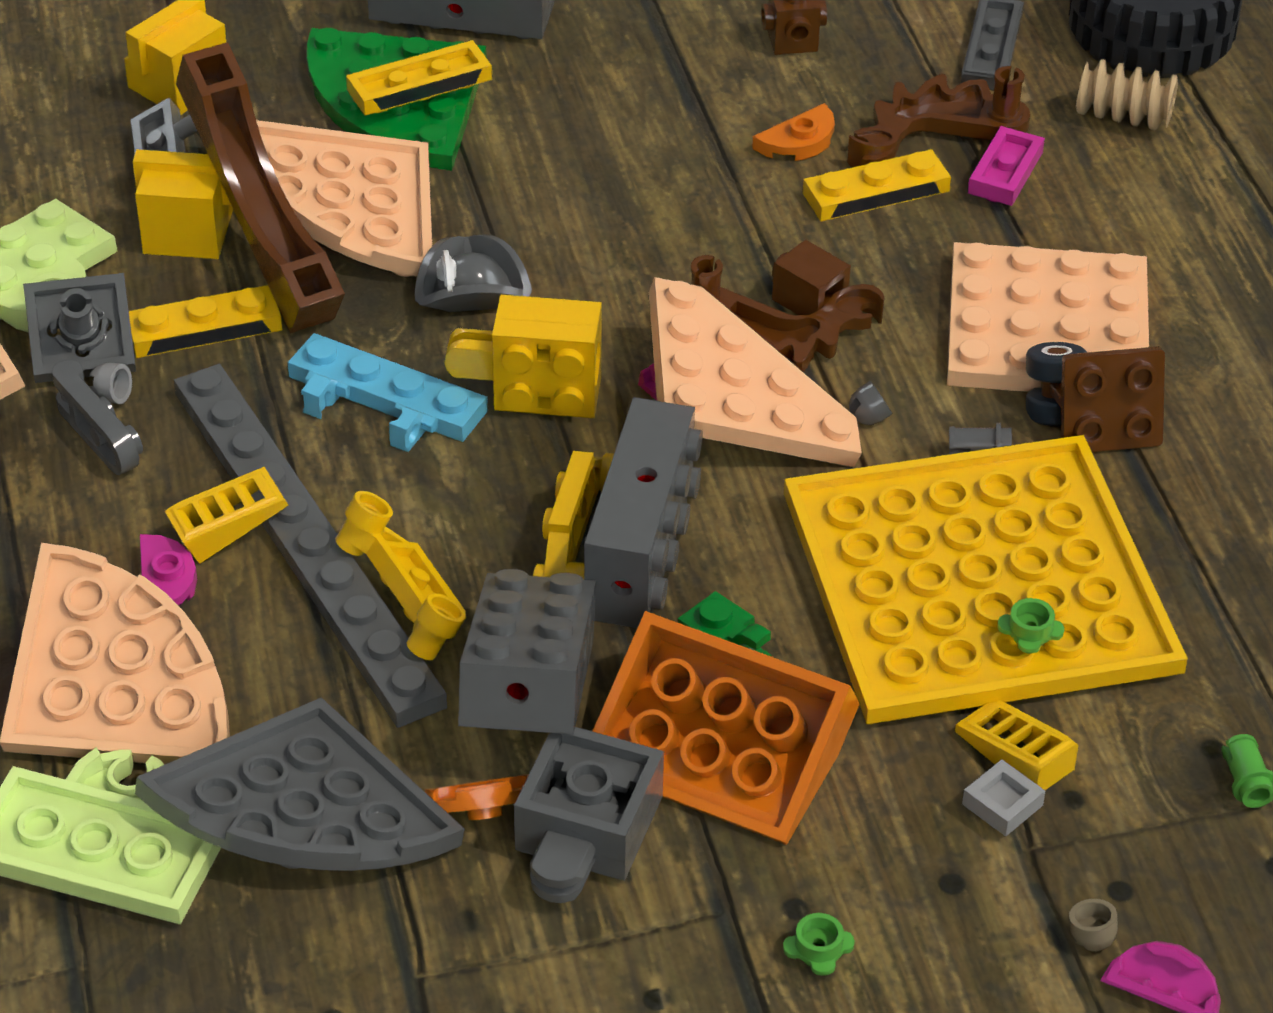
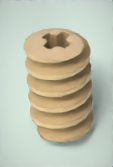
(1126, 95)

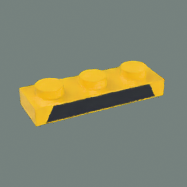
(419, 77)
(876, 185)
(204, 321)

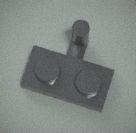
(162, 128)

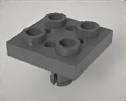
(77, 310)

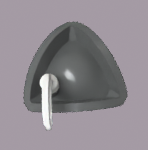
(470, 274)

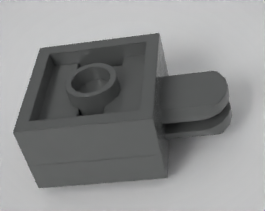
(586, 810)

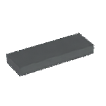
(992, 39)

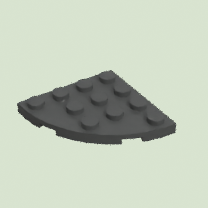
(302, 797)

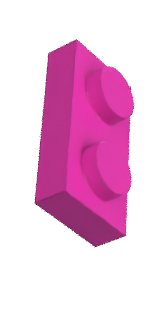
(1006, 165)

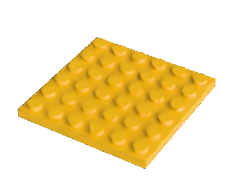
(940, 547)

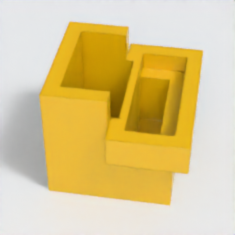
(161, 41)
(180, 204)

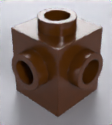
(794, 24)

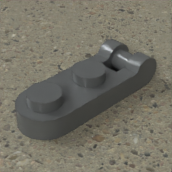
(95, 419)

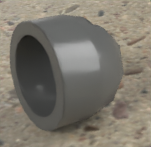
(868, 405)

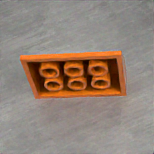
(734, 725)

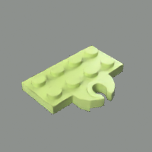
(46, 247)
(99, 839)

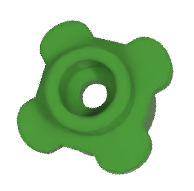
(1031, 624)
(822, 930)

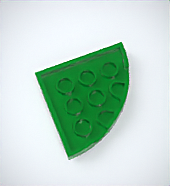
(435, 120)

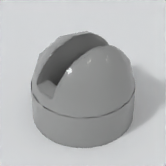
(112, 382)

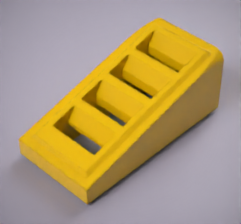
(196, 515)
(1055, 749)

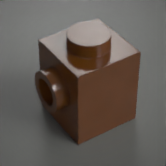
(807, 278)

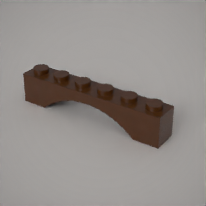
(286, 253)

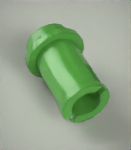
(1251, 779)

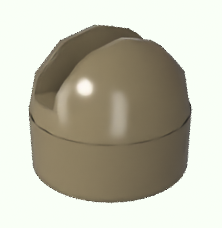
(1087, 924)

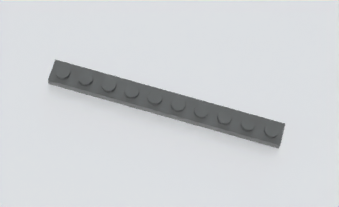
(309, 547)

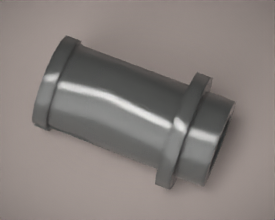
(976, 439)

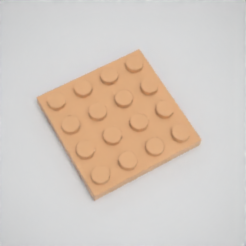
(1032, 296)

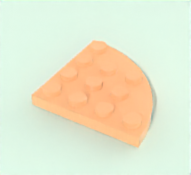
(356, 192)
(109, 667)

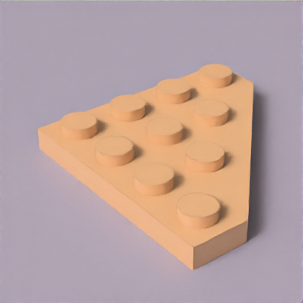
(740, 382)

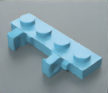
(411, 396)

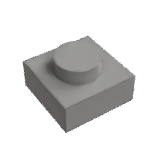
(1003, 797)

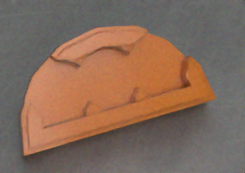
(799, 136)
(479, 798)

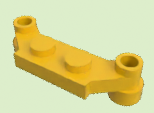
(568, 519)
(405, 571)

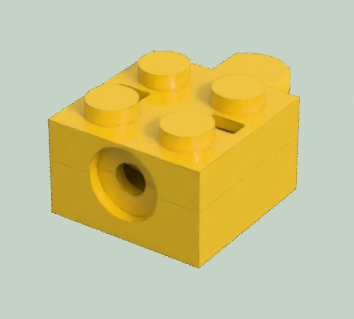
(538, 355)

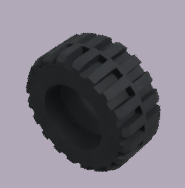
(1156, 33)

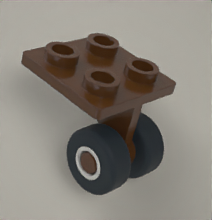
(1103, 394)

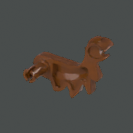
(961, 111)
(801, 334)

